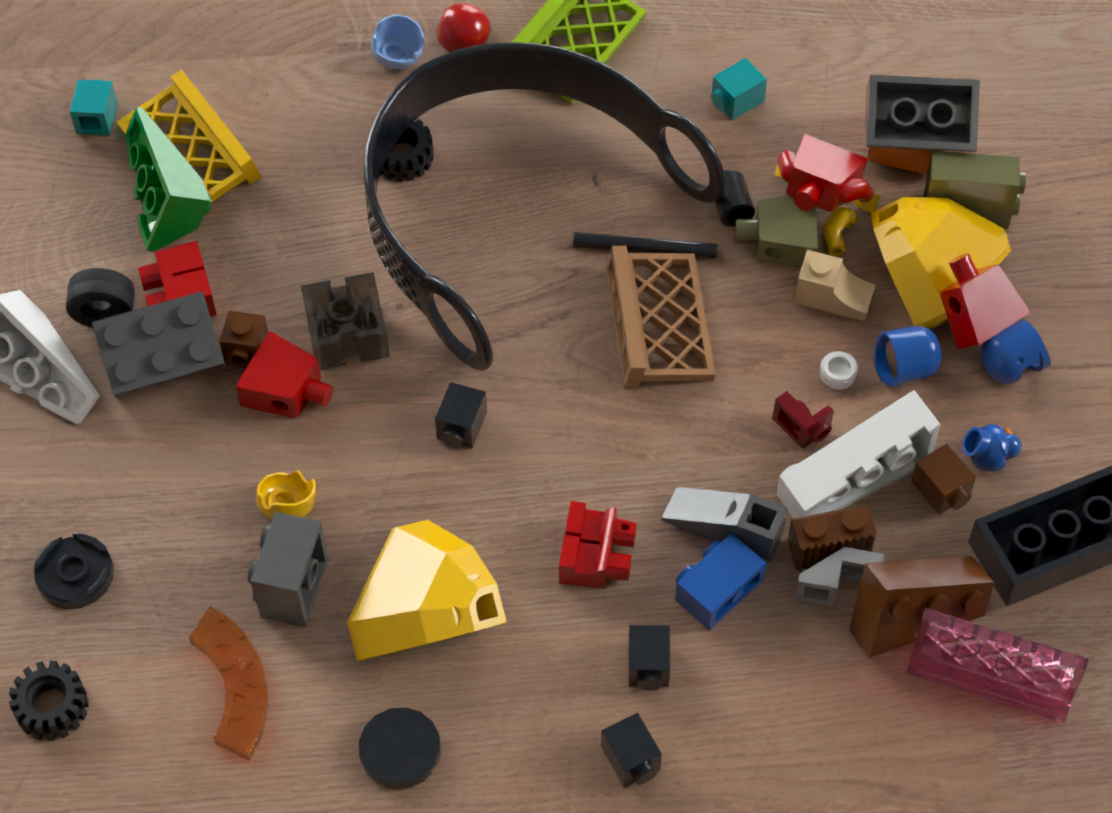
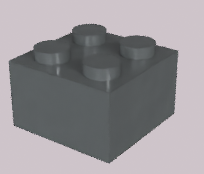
(288, 568)

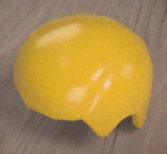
(286, 494)

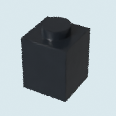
(460, 415)
(649, 656)
(631, 751)

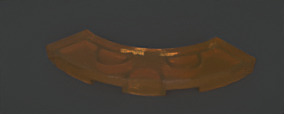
(243, 679)

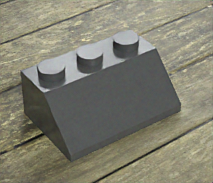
(922, 113)

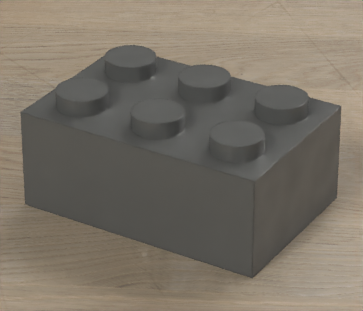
(158, 344)

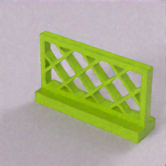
(555, 12)

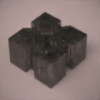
(345, 321)

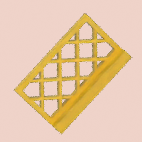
(211, 126)

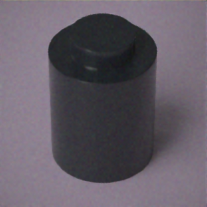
(736, 200)

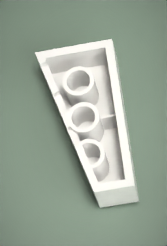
(861, 459)

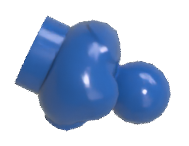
(990, 447)

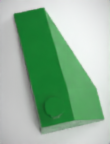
(165, 184)

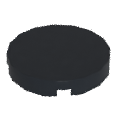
(73, 571)
(399, 747)

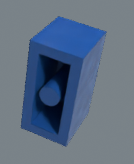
(719, 580)

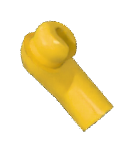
(833, 229)

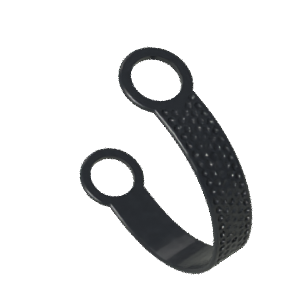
(509, 68)

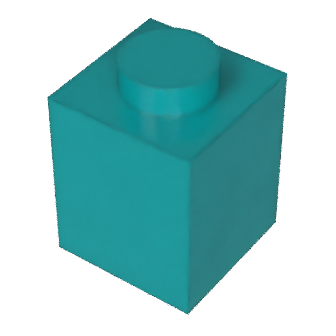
(738, 88)
(93, 107)

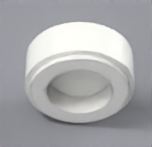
(838, 370)

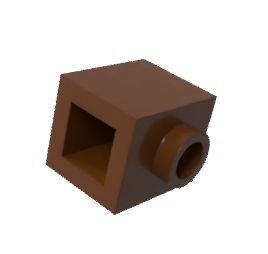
(242, 337)
(943, 479)

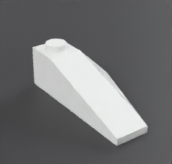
(39, 362)

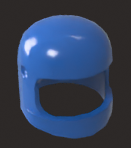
(1013, 351)
(916, 355)

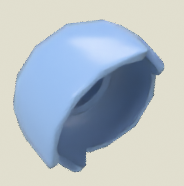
(397, 42)

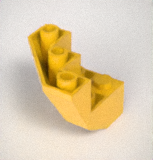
(919, 241)
(423, 592)

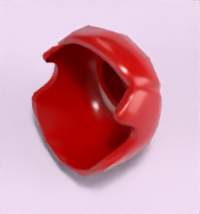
(463, 27)

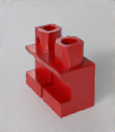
(179, 272)
(589, 544)

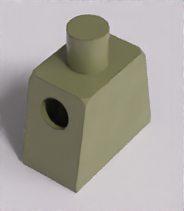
(780, 231)

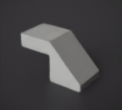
(821, 581)

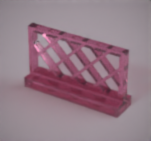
(1004, 680)

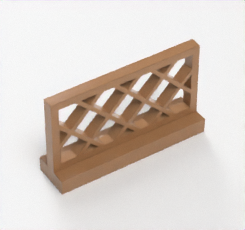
(630, 325)

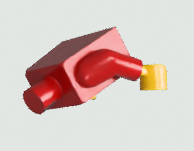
(825, 176)

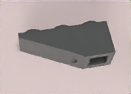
(720, 513)

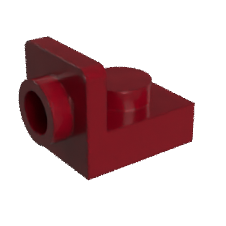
(798, 422)

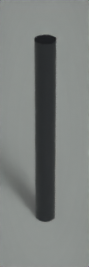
(645, 244)

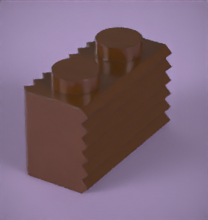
(823, 534)

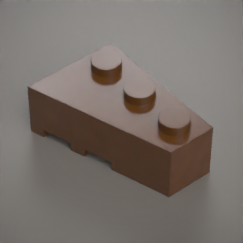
(897, 593)

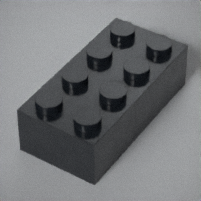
(1047, 537)

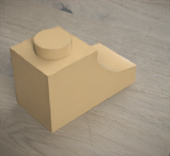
(832, 288)

